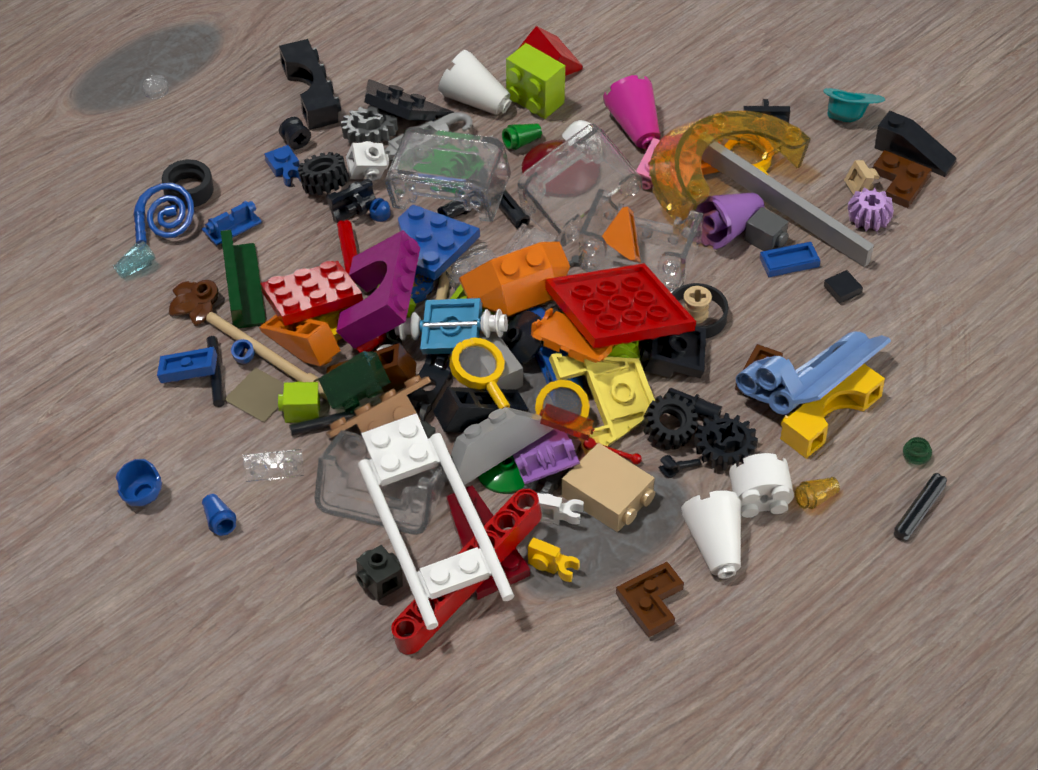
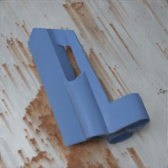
(784, 388)

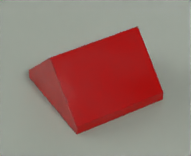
(553, 47)

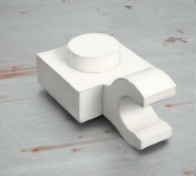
(554, 510)

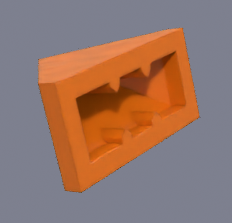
(622, 235)

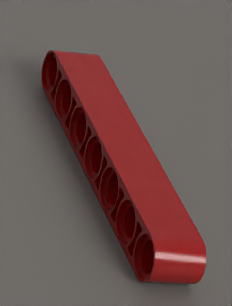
(504, 542)

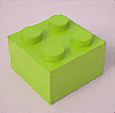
(535, 80)

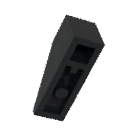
(911, 141)
(469, 406)

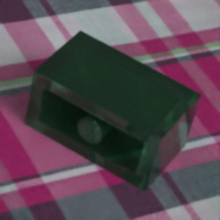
(354, 381)

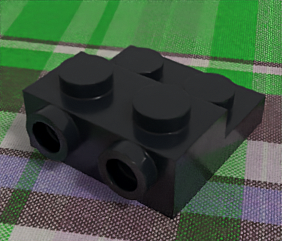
(675, 353)

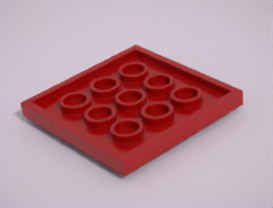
(619, 305)

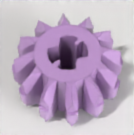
(870, 209)

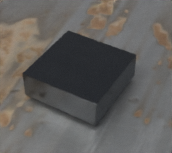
(843, 286)

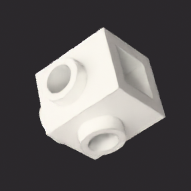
(367, 160)

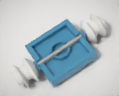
(451, 322)

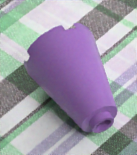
(726, 217)

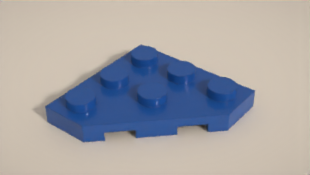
(439, 239)

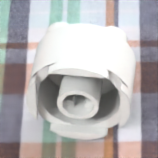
(762, 484)

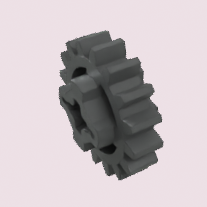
(369, 125)

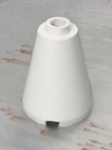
(474, 85)
(716, 530)

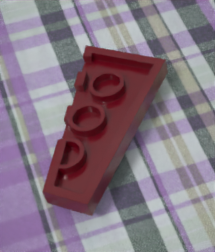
(513, 565)

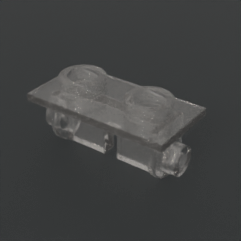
(273, 465)

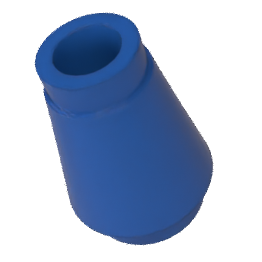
(218, 515)

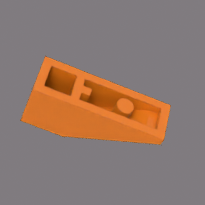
(307, 340)

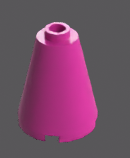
(634, 108)

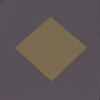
(257, 394)

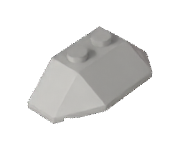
(494, 441)

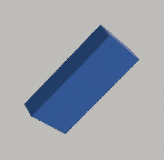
(789, 259)

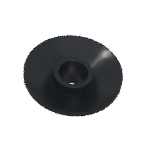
(519, 337)

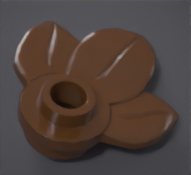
(193, 301)

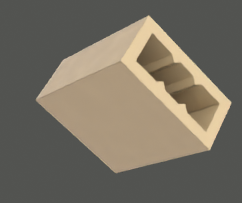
(609, 487)

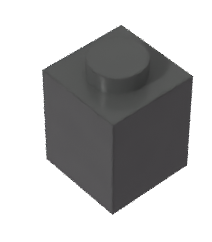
(766, 230)

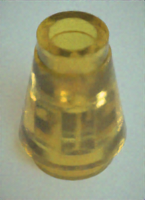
(815, 492)

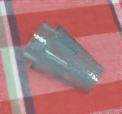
(134, 260)

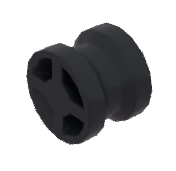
(294, 133)

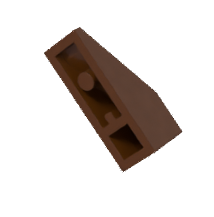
(397, 364)

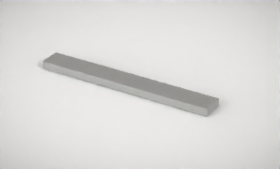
(789, 203)

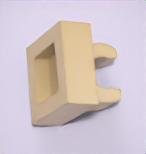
(860, 177)

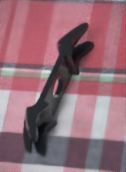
(438, 375)

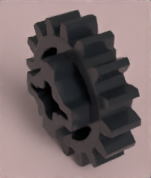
(725, 441)

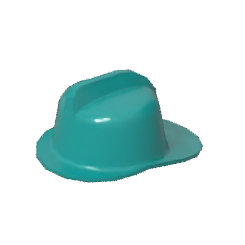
(849, 105)

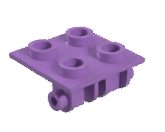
(546, 456)

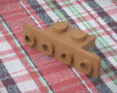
(390, 409)

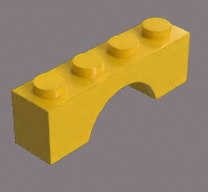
(807, 428)

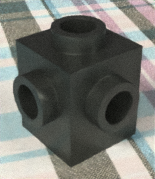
(379, 572)

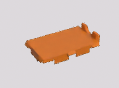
(560, 333)

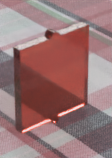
(566, 421)

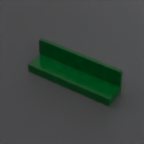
(243, 282)

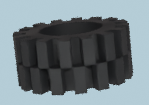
(323, 173)
(680, 411)

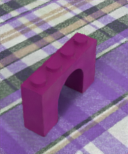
(393, 268)

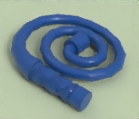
(139, 212)

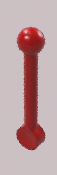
(635, 458)

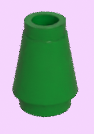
(519, 135)

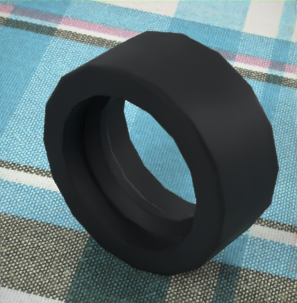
(189, 169)

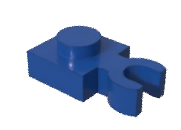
(283, 162)

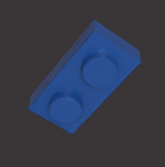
(187, 365)

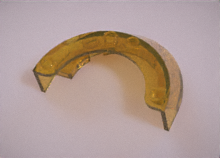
(678, 155)

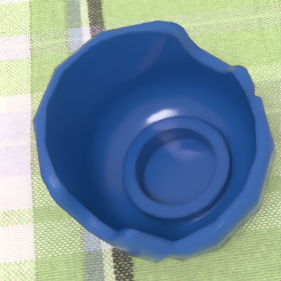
(138, 482)

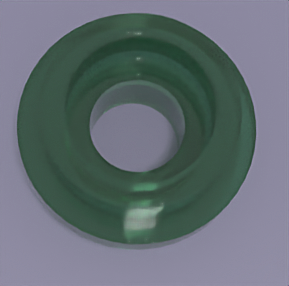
(918, 445)

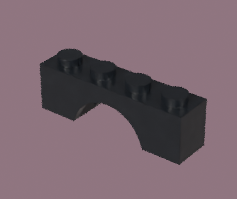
(302, 65)

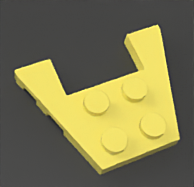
(617, 388)

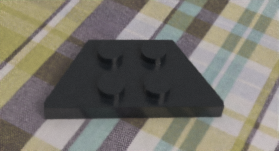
(397, 102)

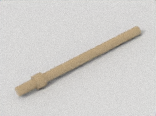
(264, 352)

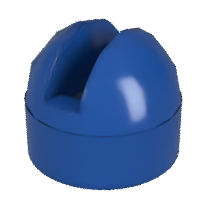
(382, 210)
(238, 350)

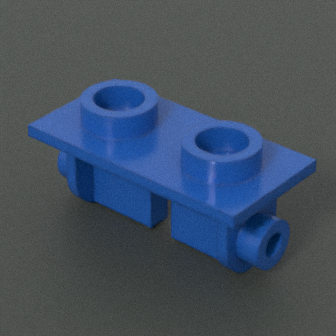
(240, 220)

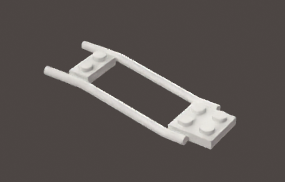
(400, 452)

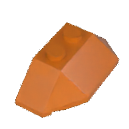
(516, 279)

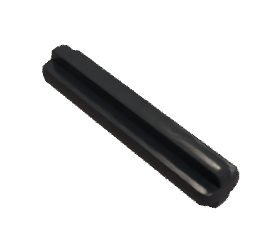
(920, 507)

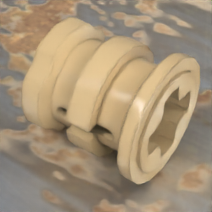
(697, 302)

